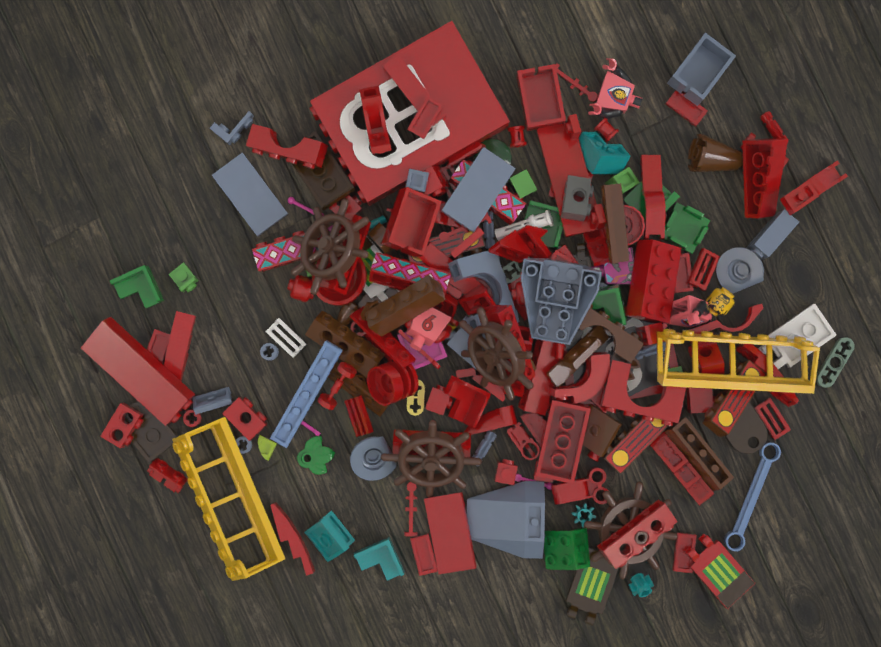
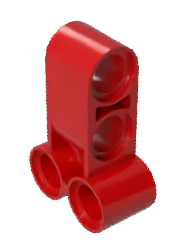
(581, 489)

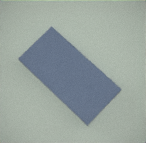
(478, 190)
(250, 194)

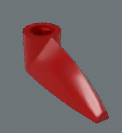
(494, 419)

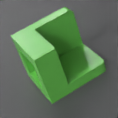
(523, 184)

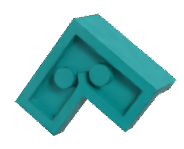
(602, 157)
(382, 553)

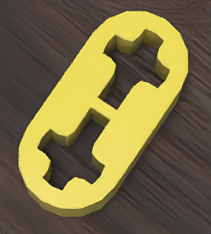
(410, 400)

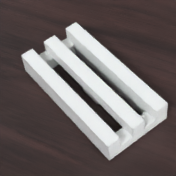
(290, 352)

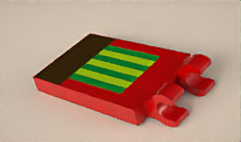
(719, 571)

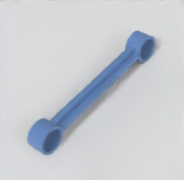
(752, 496)

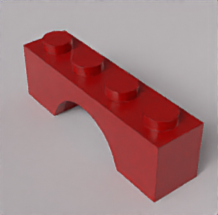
(308, 151)

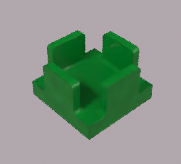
(685, 227)

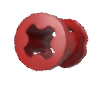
(606, 129)
(517, 136)

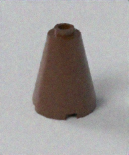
(712, 155)

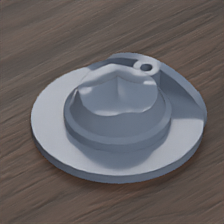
(739, 269)
(366, 459)

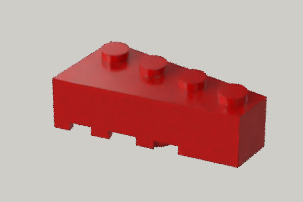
(762, 175)

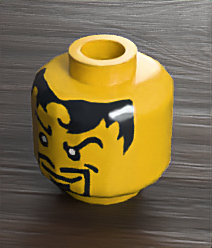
(720, 301)

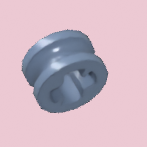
(274, 354)
(249, 445)

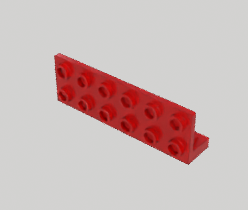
(565, 158)

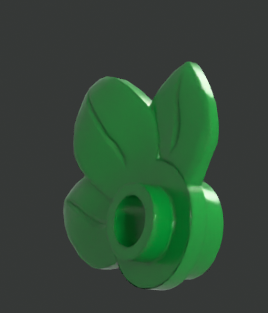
(318, 456)

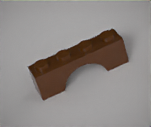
(625, 344)

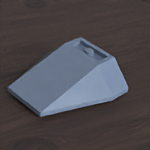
(557, 297)
(510, 519)

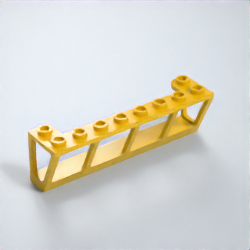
(734, 381)
(245, 491)

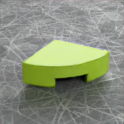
(266, 446)

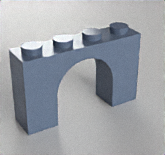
(487, 267)

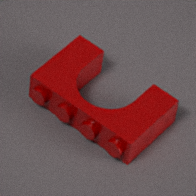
(616, 398)

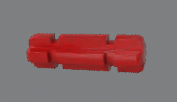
(772, 126)

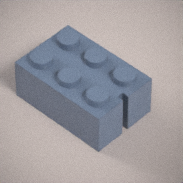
(701, 69)

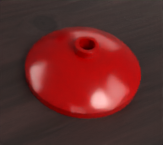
(355, 288)

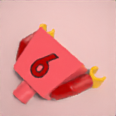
(429, 328)

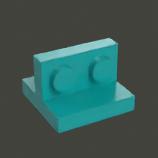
(330, 536)

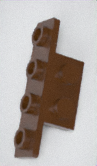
(577, 355)

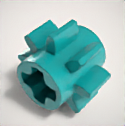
(578, 515)
(641, 585)

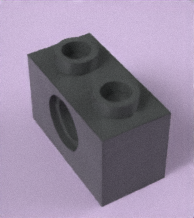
(577, 187)

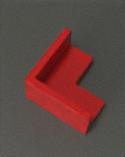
(469, 401)

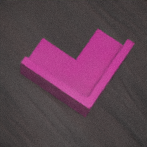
(435, 351)

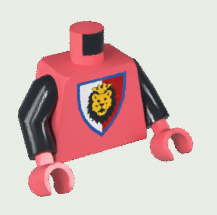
(615, 93)
(689, 312)

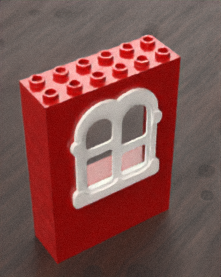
(449, 76)

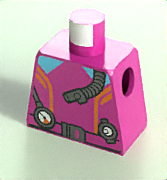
(618, 273)

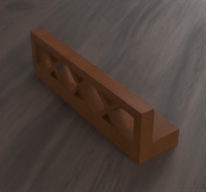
(615, 225)
(357, 387)

